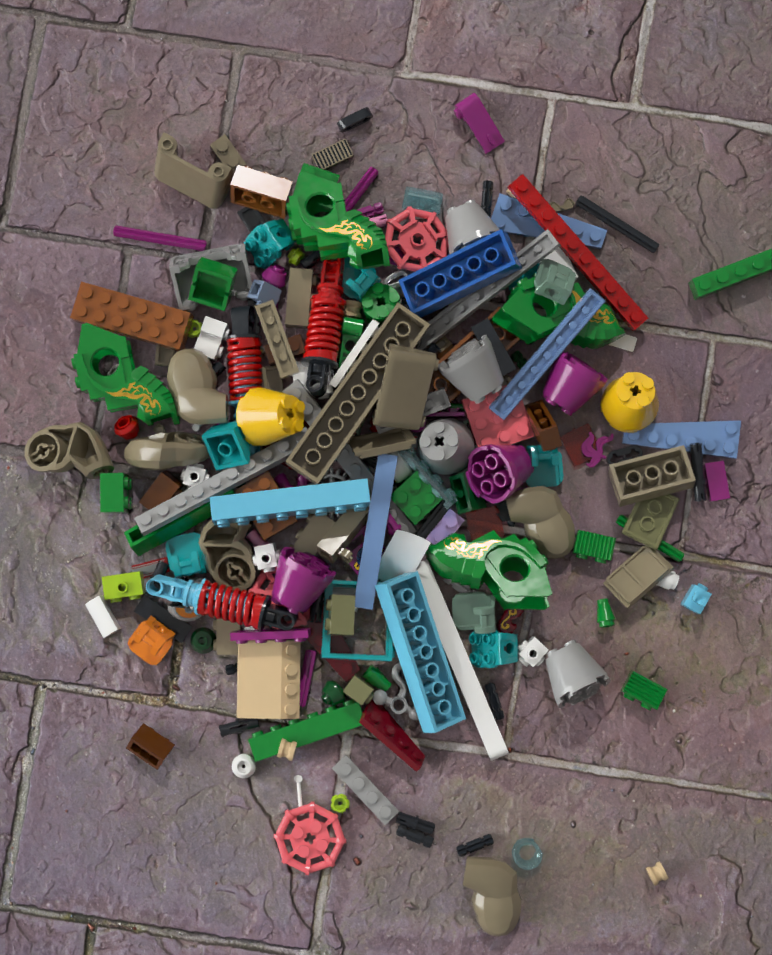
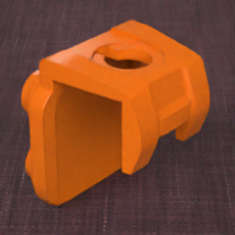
(151, 641)

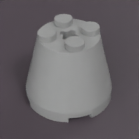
(467, 225)
(474, 369)
(457, 446)
(574, 674)

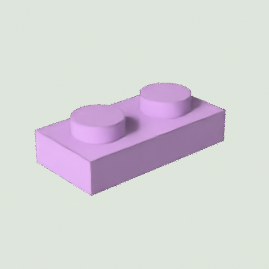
(446, 526)

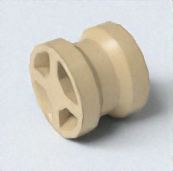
(352, 309)
(287, 749)
(657, 873)

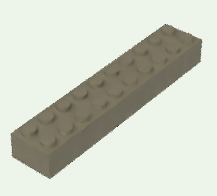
(354, 397)

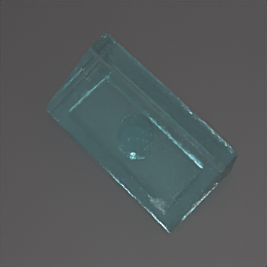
(422, 199)

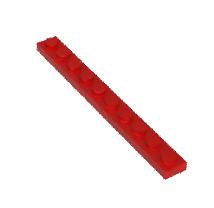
(578, 252)

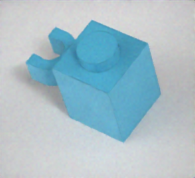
(696, 598)

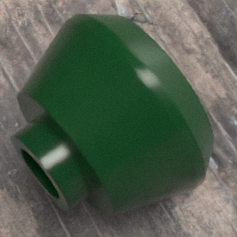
(196, 640)
(332, 693)

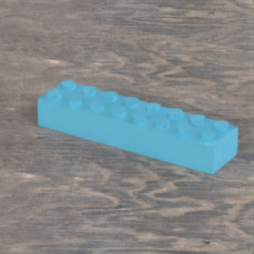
(289, 502)
(420, 652)

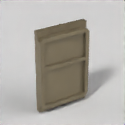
(378, 444)
(638, 575)

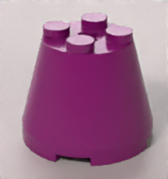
(571, 383)
(498, 471)
(300, 580)

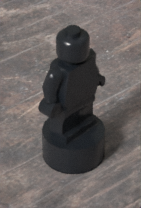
(503, 513)

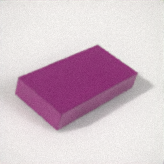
(716, 481)

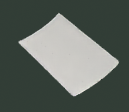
(402, 555)

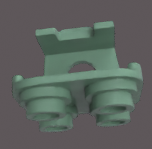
(554, 281)
(474, 612)

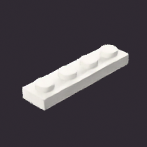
(360, 346)

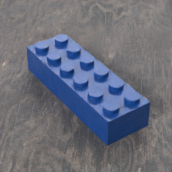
(460, 273)

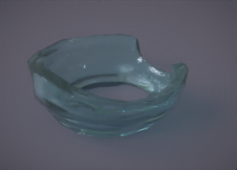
(526, 864)

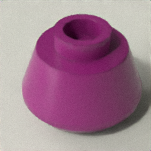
(275, 276)

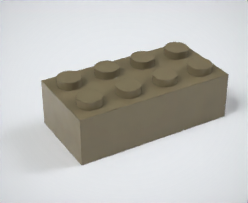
(651, 476)

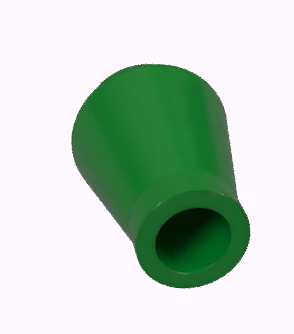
(605, 616)
(376, 678)

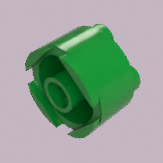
(379, 302)

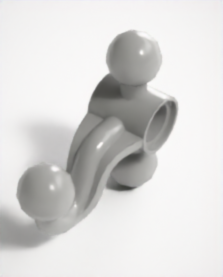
(380, 696)

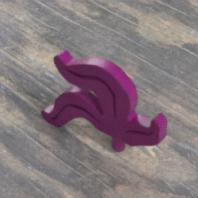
(588, 451)

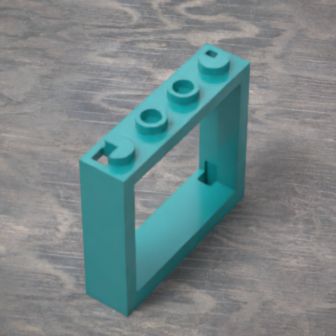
(326, 639)

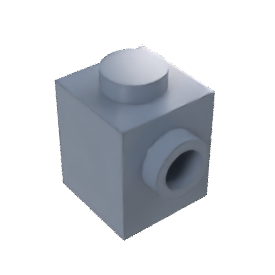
(263, 292)

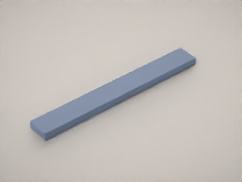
(547, 353)
(375, 531)

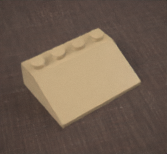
(268, 680)

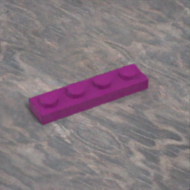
(279, 635)

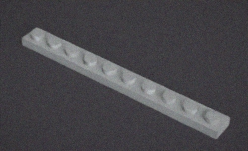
(466, 306)
(350, 463)
(217, 484)

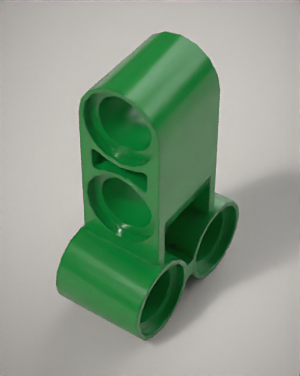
(352, 331)

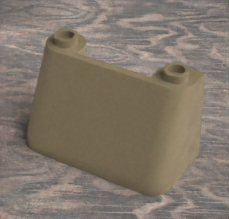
(205, 187)
(404, 388)

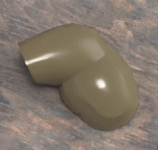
(194, 389)
(66, 447)
(166, 450)
(543, 520)
(228, 554)
(495, 894)

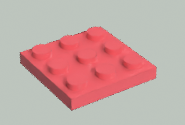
(490, 428)

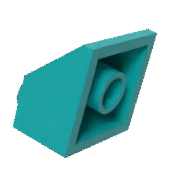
(227, 445)

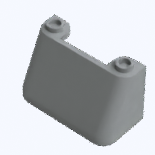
(183, 268)

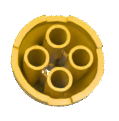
(629, 411)
(269, 416)

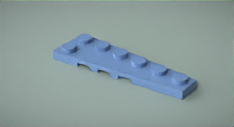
(515, 219)
(717, 437)

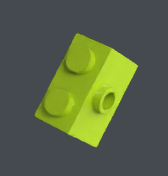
(123, 585)

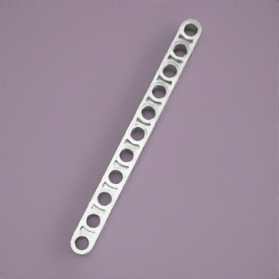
(461, 665)

